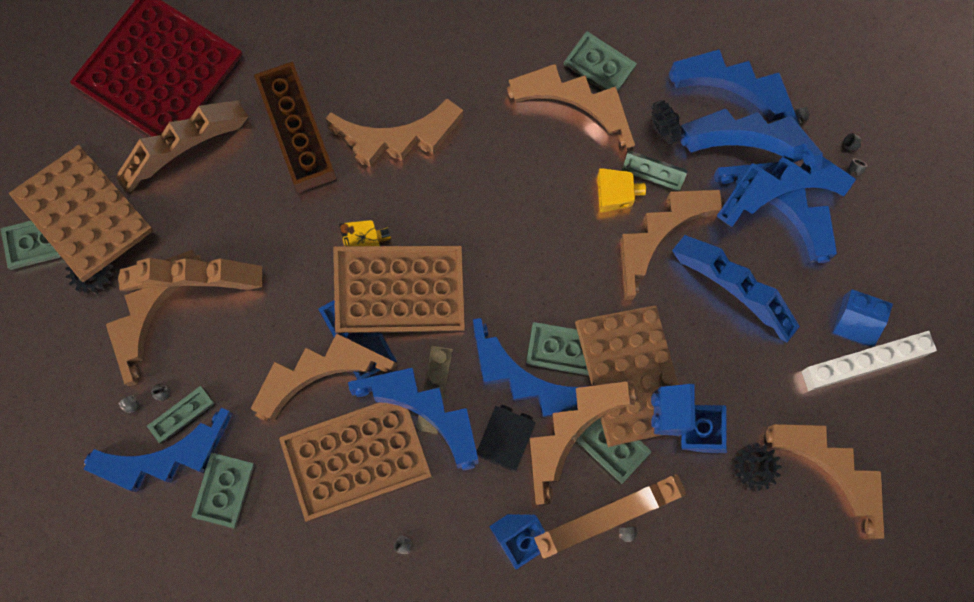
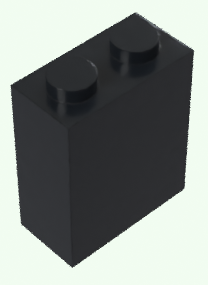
(506, 438)

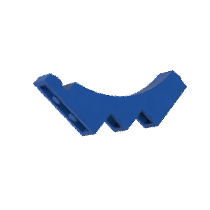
(710, 70)
(780, 137)
(760, 187)
(812, 222)
(739, 281)
(499, 368)
(401, 390)
(190, 451)

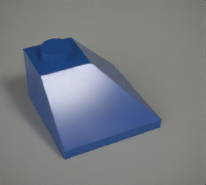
(516, 537)

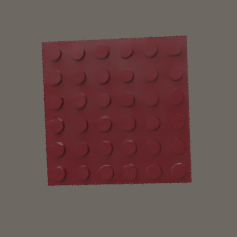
(156, 66)

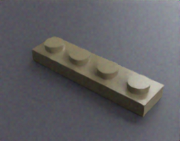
(435, 378)

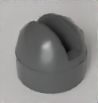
(802, 113)
(852, 142)
(857, 166)
(160, 396)
(129, 404)
(628, 534)
(402, 545)

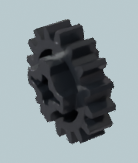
(666, 122)
(87, 286)
(763, 472)

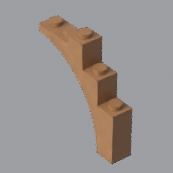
(372, 142)
(190, 272)

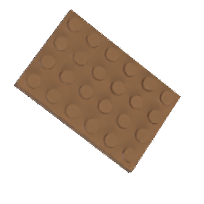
(81, 213)
(398, 289)
(633, 350)
(354, 458)

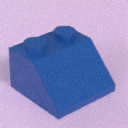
(862, 318)
(673, 409)
(709, 430)

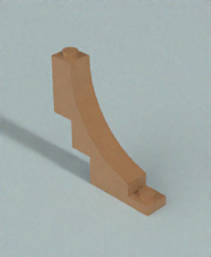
(603, 105)
(178, 136)
(639, 247)
(130, 332)
(285, 383)
(550, 452)
(860, 487)
(610, 516)

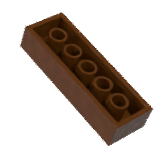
(295, 127)

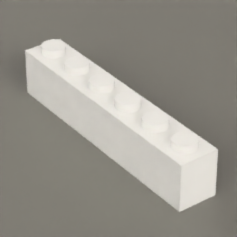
(868, 360)

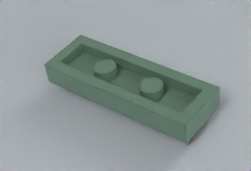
(654, 170)
(180, 415)

